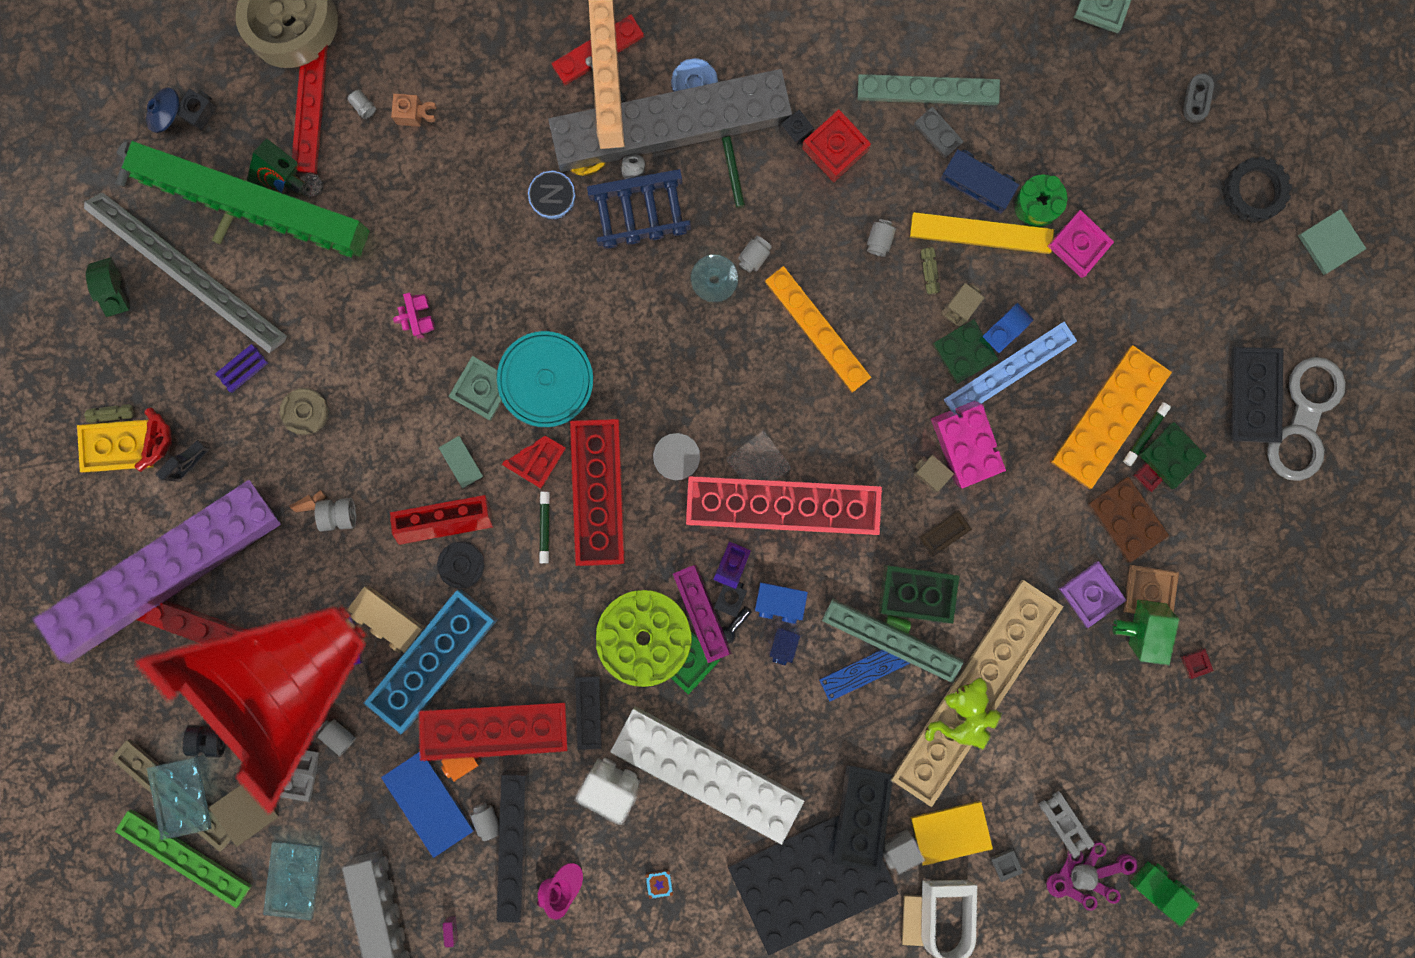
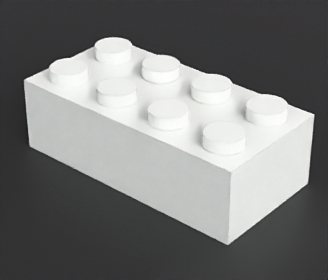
(609, 790)

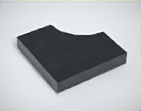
(179, 466)

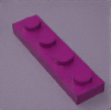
(702, 613)

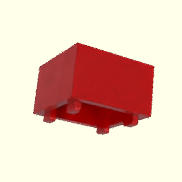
(836, 145)

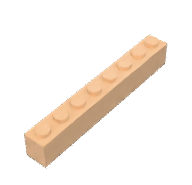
(606, 74)

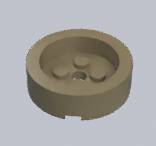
(287, 46)

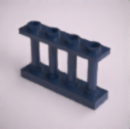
(624, 190)

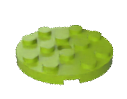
(668, 641)

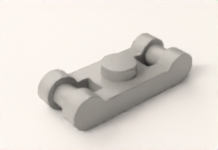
(1066, 824)

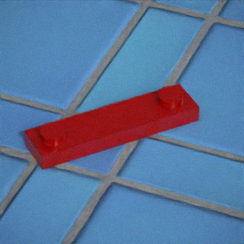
(573, 64)

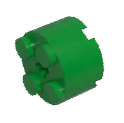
(1047, 189)

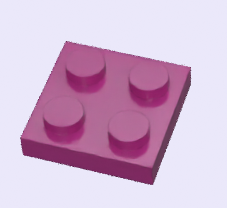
(1080, 244)

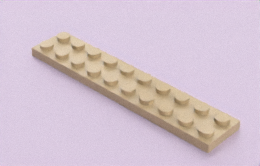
(997, 661)

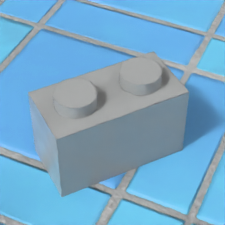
(902, 852)

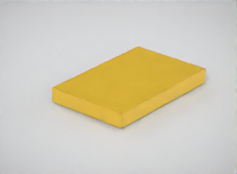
(111, 445)
(951, 832)

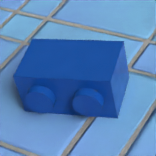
(781, 602)

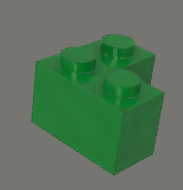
(1170, 897)

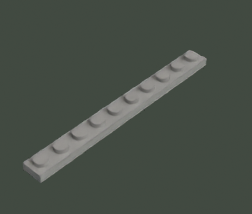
(185, 272)

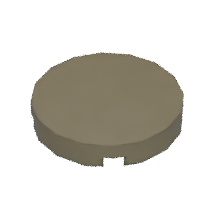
(304, 411)

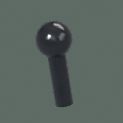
(729, 631)

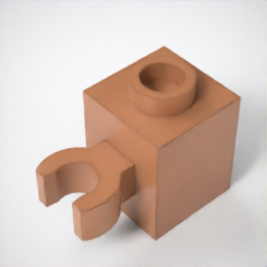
(409, 109)

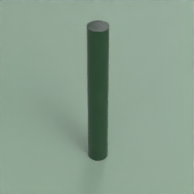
(733, 172)

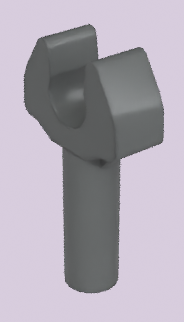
(123, 174)

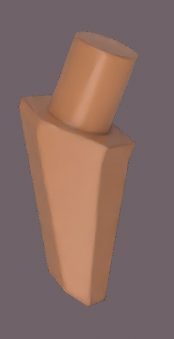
(308, 502)

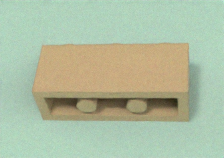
(385, 619)

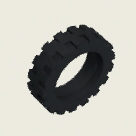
(1271, 170)

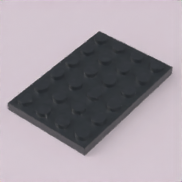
(798, 890)

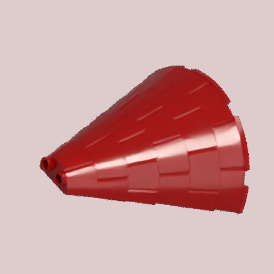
(264, 689)

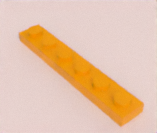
(817, 329)

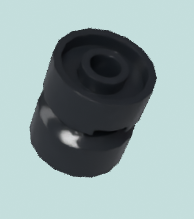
(202, 740)

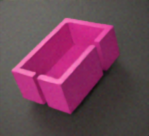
(968, 444)

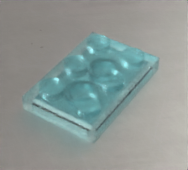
(179, 798)
(292, 880)

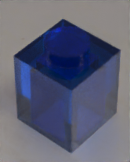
(784, 646)

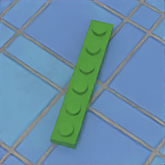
(184, 859)

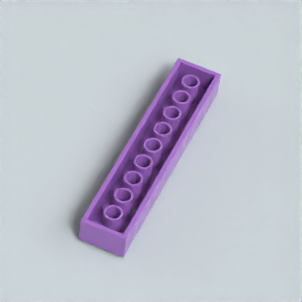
(156, 572)

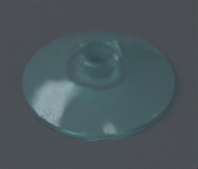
(714, 266)

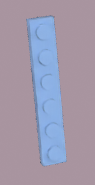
(1013, 367)

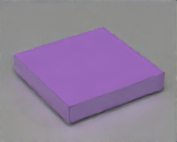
(1092, 594)

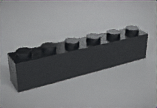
(512, 846)

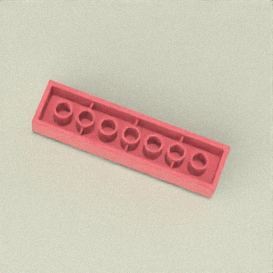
(783, 505)

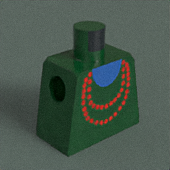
(274, 169)

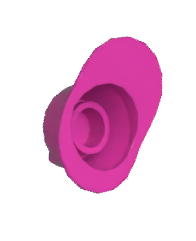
(559, 892)

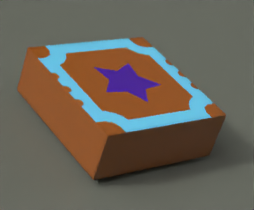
(659, 884)

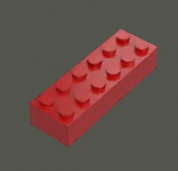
(597, 492)

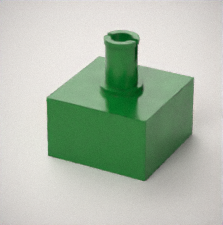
(1151, 631)

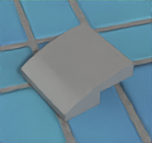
(302, 781)

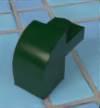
(104, 287)

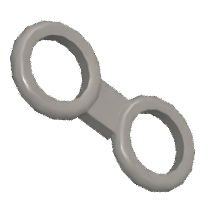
(1306, 418)

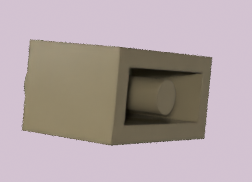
(963, 304)

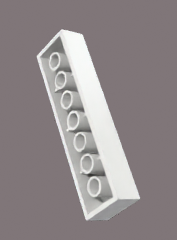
(708, 775)

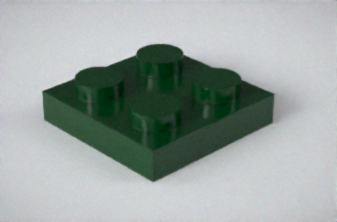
(965, 351)
(1172, 455)

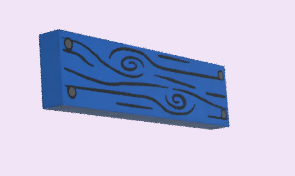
(860, 673)

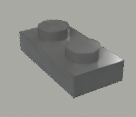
(938, 132)

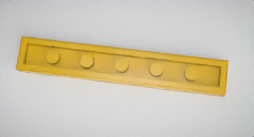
(981, 233)

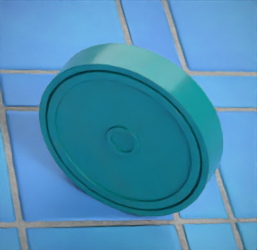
(544, 379)

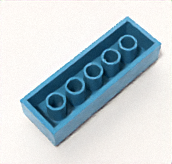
(430, 661)

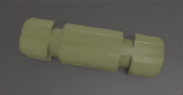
(930, 270)
(109, 413)

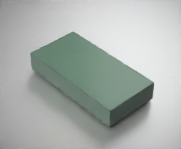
(461, 462)

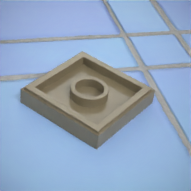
(241, 815)

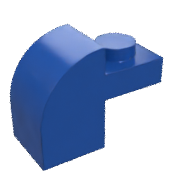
(1008, 327)

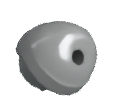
(633, 166)
(1084, 877)

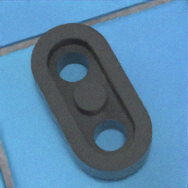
(1198, 99)

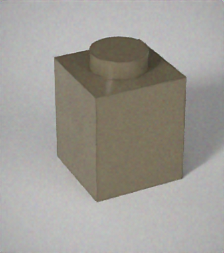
(932, 472)

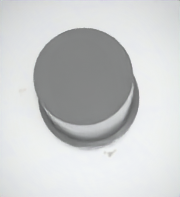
(361, 104)

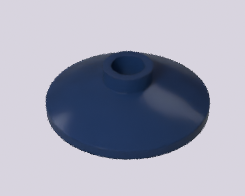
(162, 110)

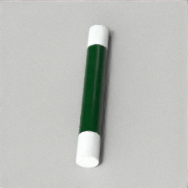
(1146, 434)
(544, 527)

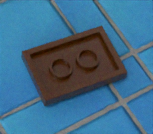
(1128, 519)

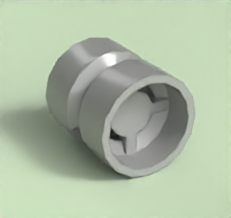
(332, 514)

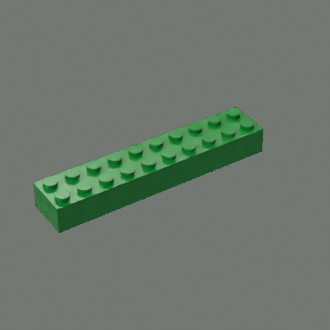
(245, 200)

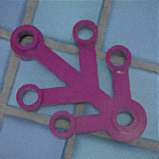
(1108, 870)

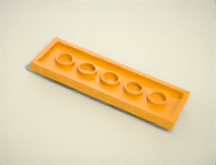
(1111, 417)

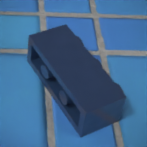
(980, 181)

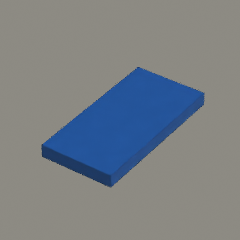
(428, 804)

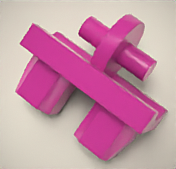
(419, 325)

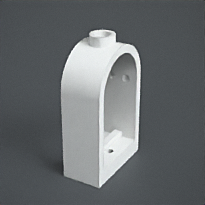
(949, 888)

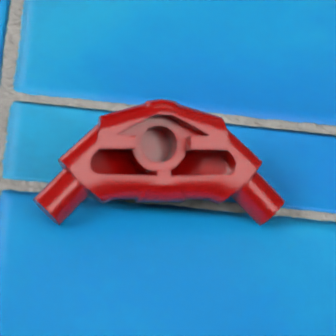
(156, 440)

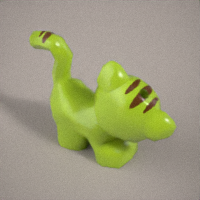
(971, 703)

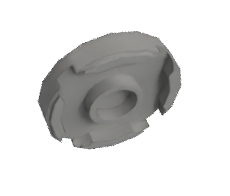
(676, 456)

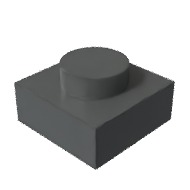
(1006, 865)

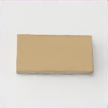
(912, 920)

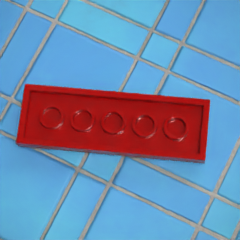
(492, 731)

